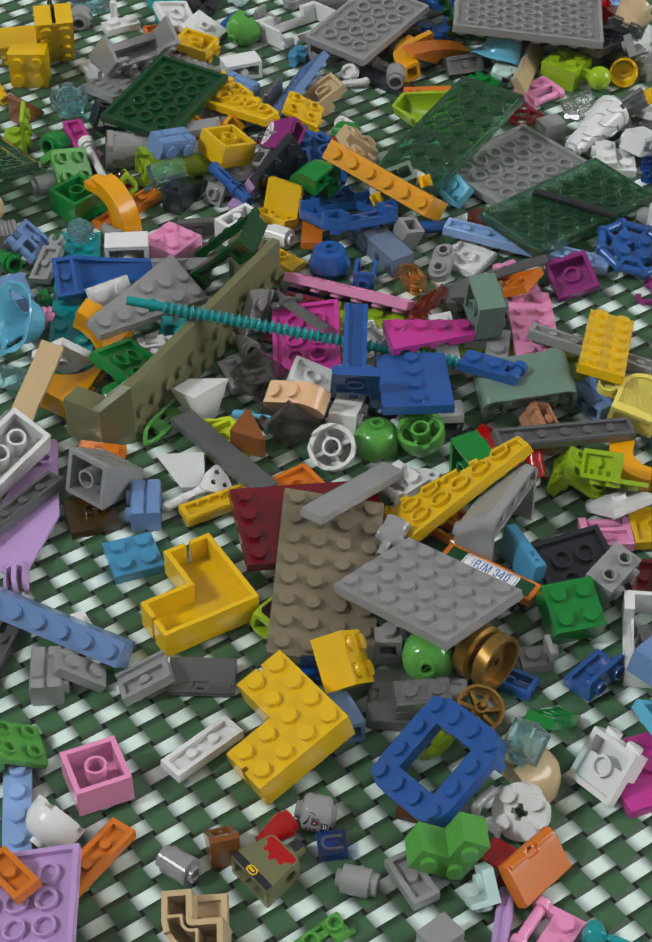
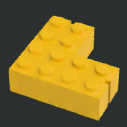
(57, 35)
(207, 598)
(297, 732)

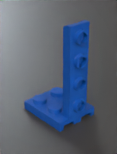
(354, 375)

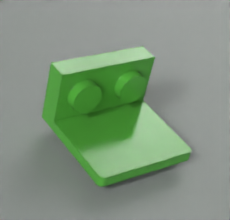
(67, 162)
(21, 746)

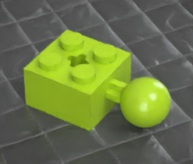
(573, 68)

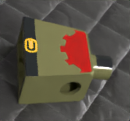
(268, 867)

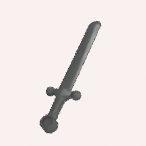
(292, 305)

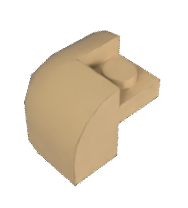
(545, 775)
(195, 917)

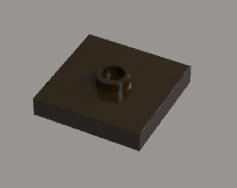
(89, 520)

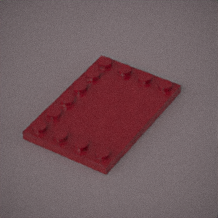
(259, 517)

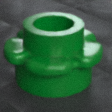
(44, 298)

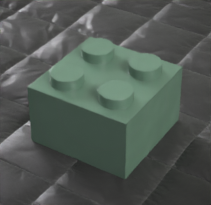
(485, 305)

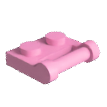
(542, 86)
(612, 530)
(561, 928)

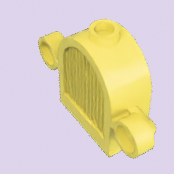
(631, 400)

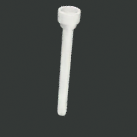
(88, 142)

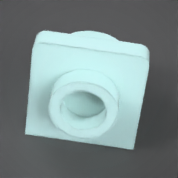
(486, 884)

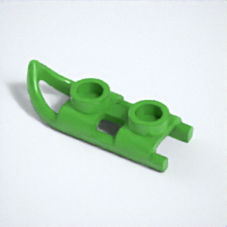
(159, 426)
(331, 926)

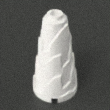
(600, 123)

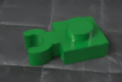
(487, 79)

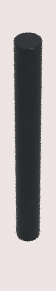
(573, 203)

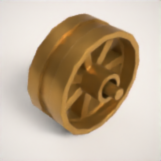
(480, 707)

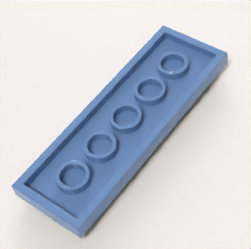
(301, 80)

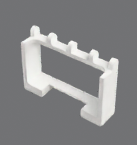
(308, 13)
(632, 603)

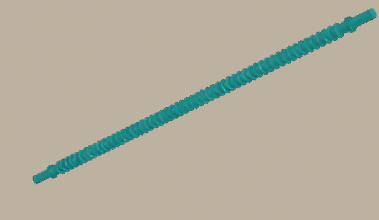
(154, 305)

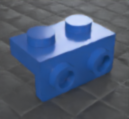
(594, 674)

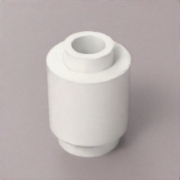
(284, 234)

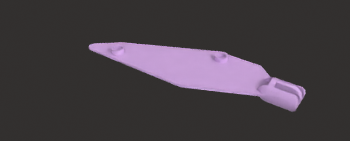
(25, 539)

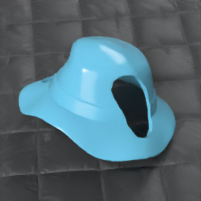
(501, 50)
(17, 323)

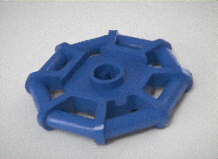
(621, 244)

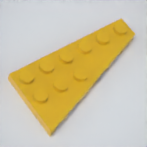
(241, 102)
(456, 489)

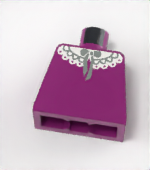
(278, 130)

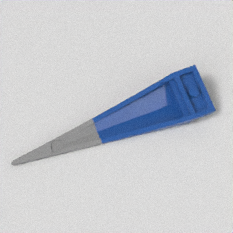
(79, 272)

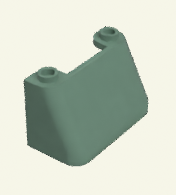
(544, 381)

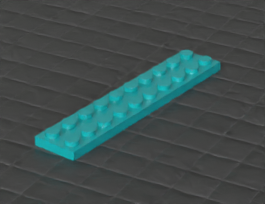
(66, 309)

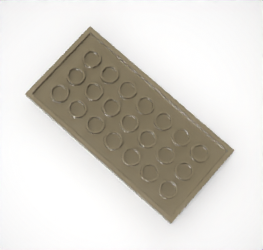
(309, 564)

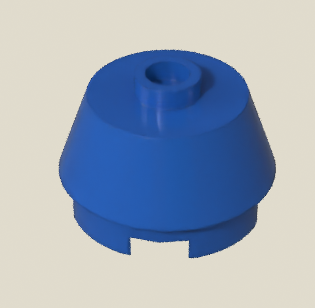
(329, 260)

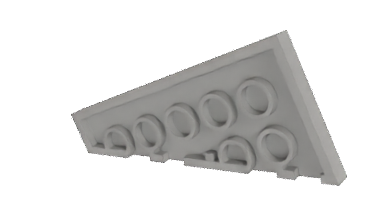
(163, 282)

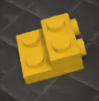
(198, 45)

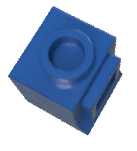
(365, 279)

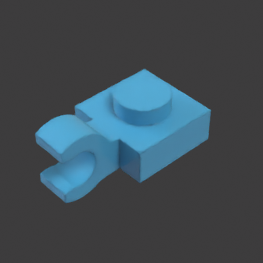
(298, 54)

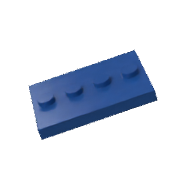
(414, 384)

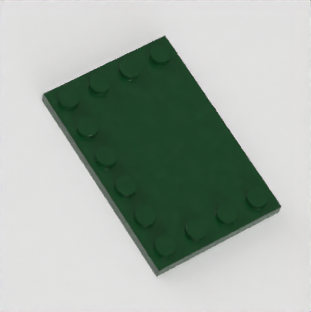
(164, 96)

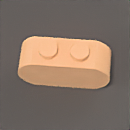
(304, 394)

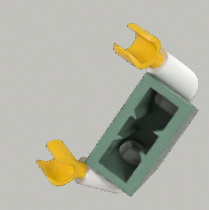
(405, 172)

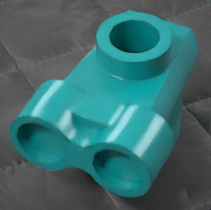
(170, 326)

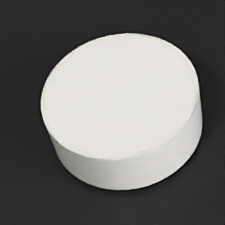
(349, 71)

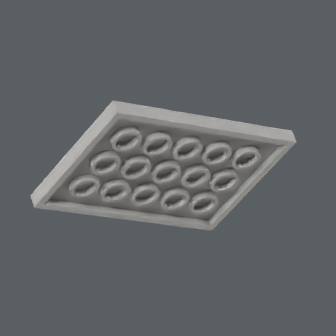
(365, 27)
(110, 88)
(428, 593)

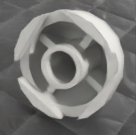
(330, 437)
(50, 825)

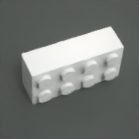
(21, 448)

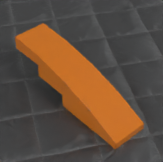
(434, 50)

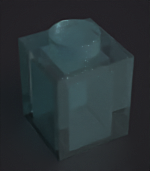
(526, 742)

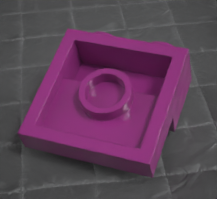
(571, 276)

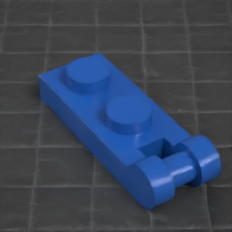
(492, 367)

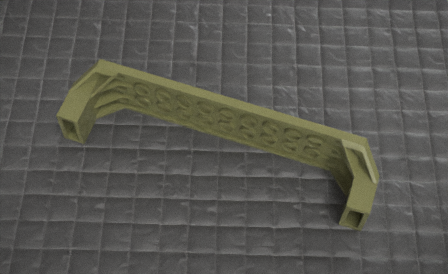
(186, 355)

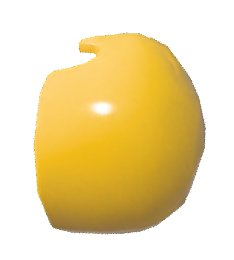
(623, 72)

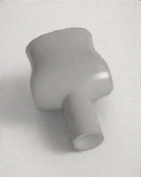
(391, 533)

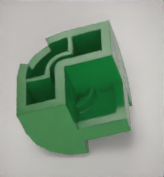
(318, 178)

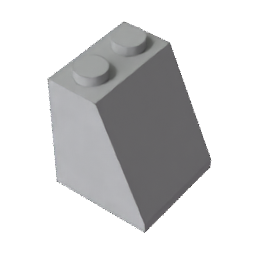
(99, 476)

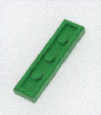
(553, 717)

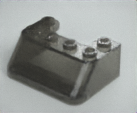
(290, 422)

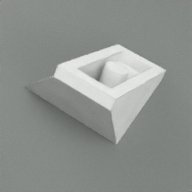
(201, 395)
(185, 468)

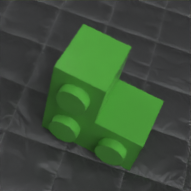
(448, 850)

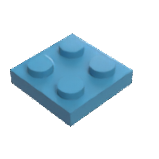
(133, 557)

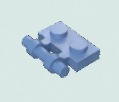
(31, 237)

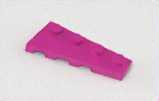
(419, 333)

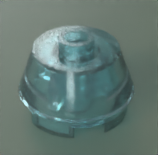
(69, 100)

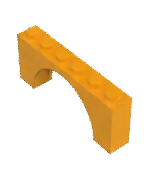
(384, 180)
(63, 384)

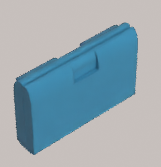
(521, 555)

